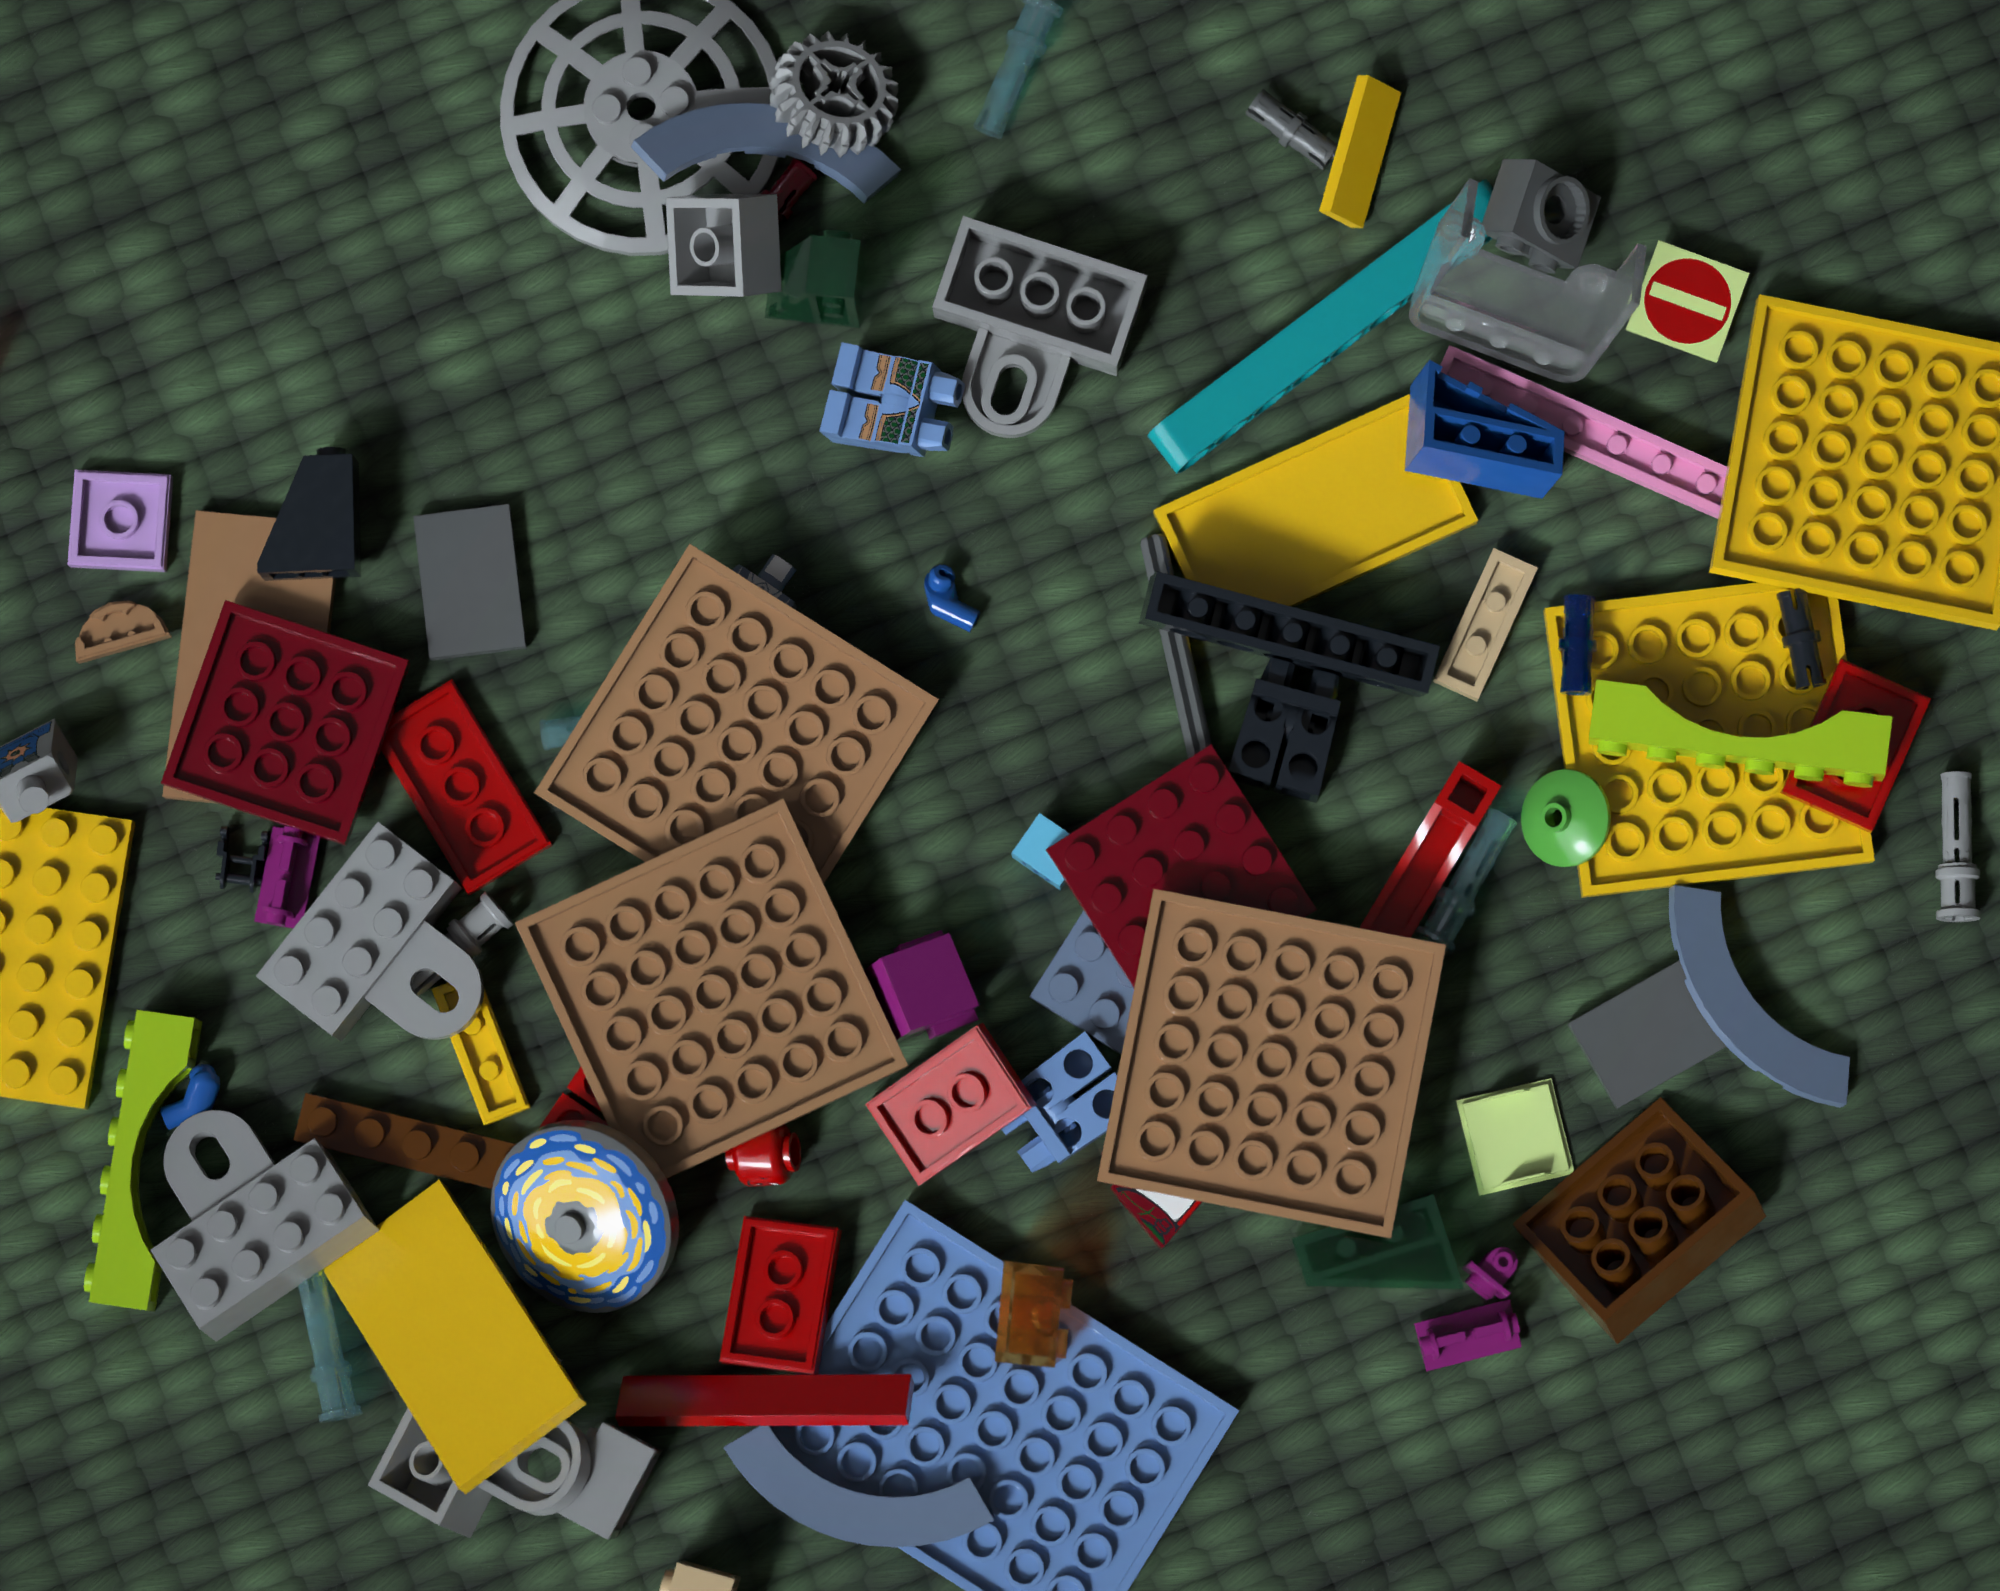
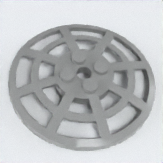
(611, 127)

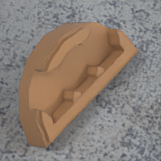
(117, 629)

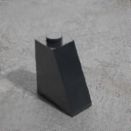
(317, 522)

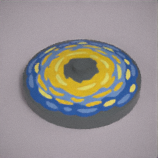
(584, 1216)

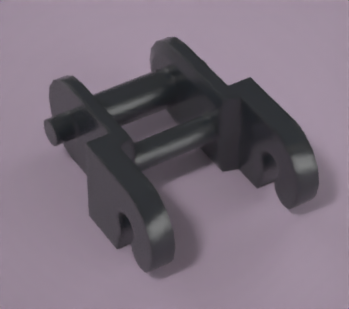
(252, 879)

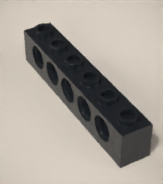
(1289, 634)

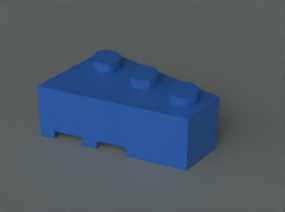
(1477, 440)

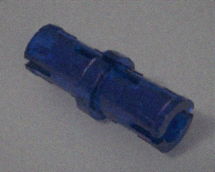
(1577, 645)

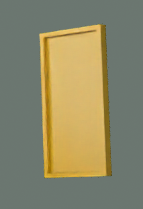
(1315, 513)
(453, 1337)

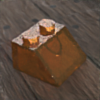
(1031, 1315)

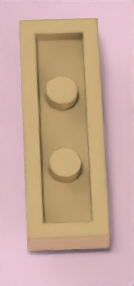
(1485, 624)

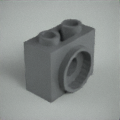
(1540, 214)

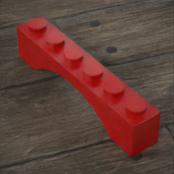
(1432, 852)

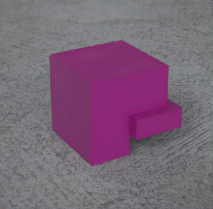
(923, 988)

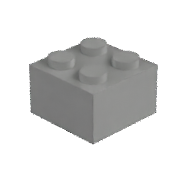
(723, 244)
(615, 1479)

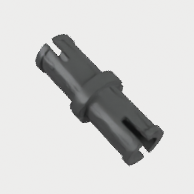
(1292, 129)

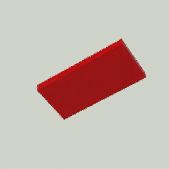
(462, 788)

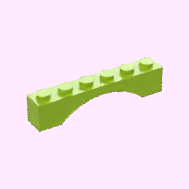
(1843, 746)
(159, 1060)

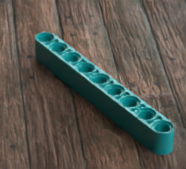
(1300, 348)

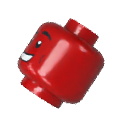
(767, 1158)

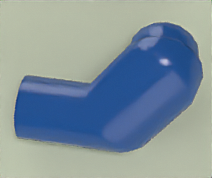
(943, 599)
(199, 1096)

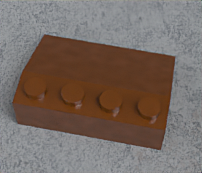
(1640, 1220)

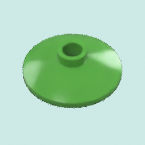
(1583, 823)

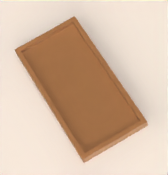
(224, 569)

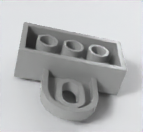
(1033, 313)
(371, 941)
(254, 1227)
(418, 1480)

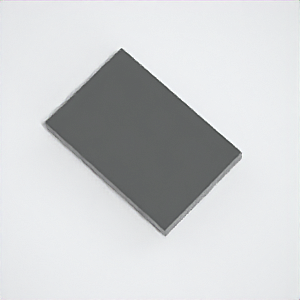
(470, 582)
(1645, 1036)

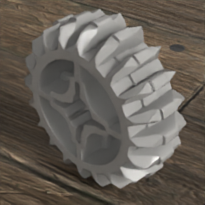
(831, 117)

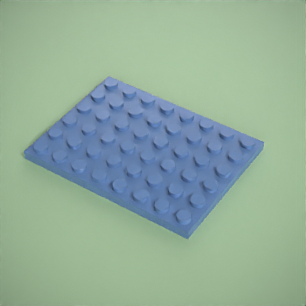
(1067, 1457)

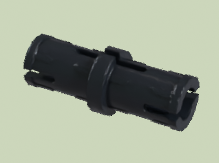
(1801, 639)

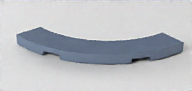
(754, 129)
(1734, 1012)
(849, 1513)

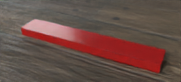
(765, 1400)

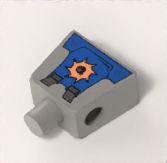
(36, 771)

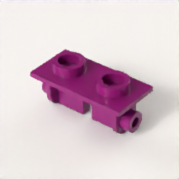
(287, 877)
(1491, 1273)
(1468, 1335)

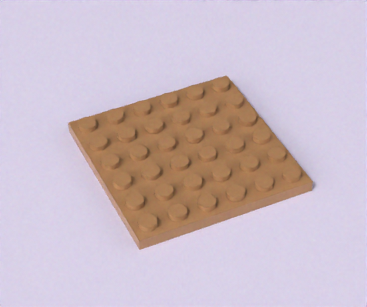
(728, 711)
(712, 992)
(1271, 1063)

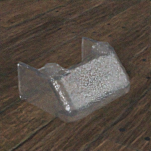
(1516, 310)

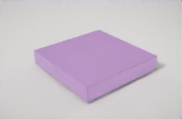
(120, 520)

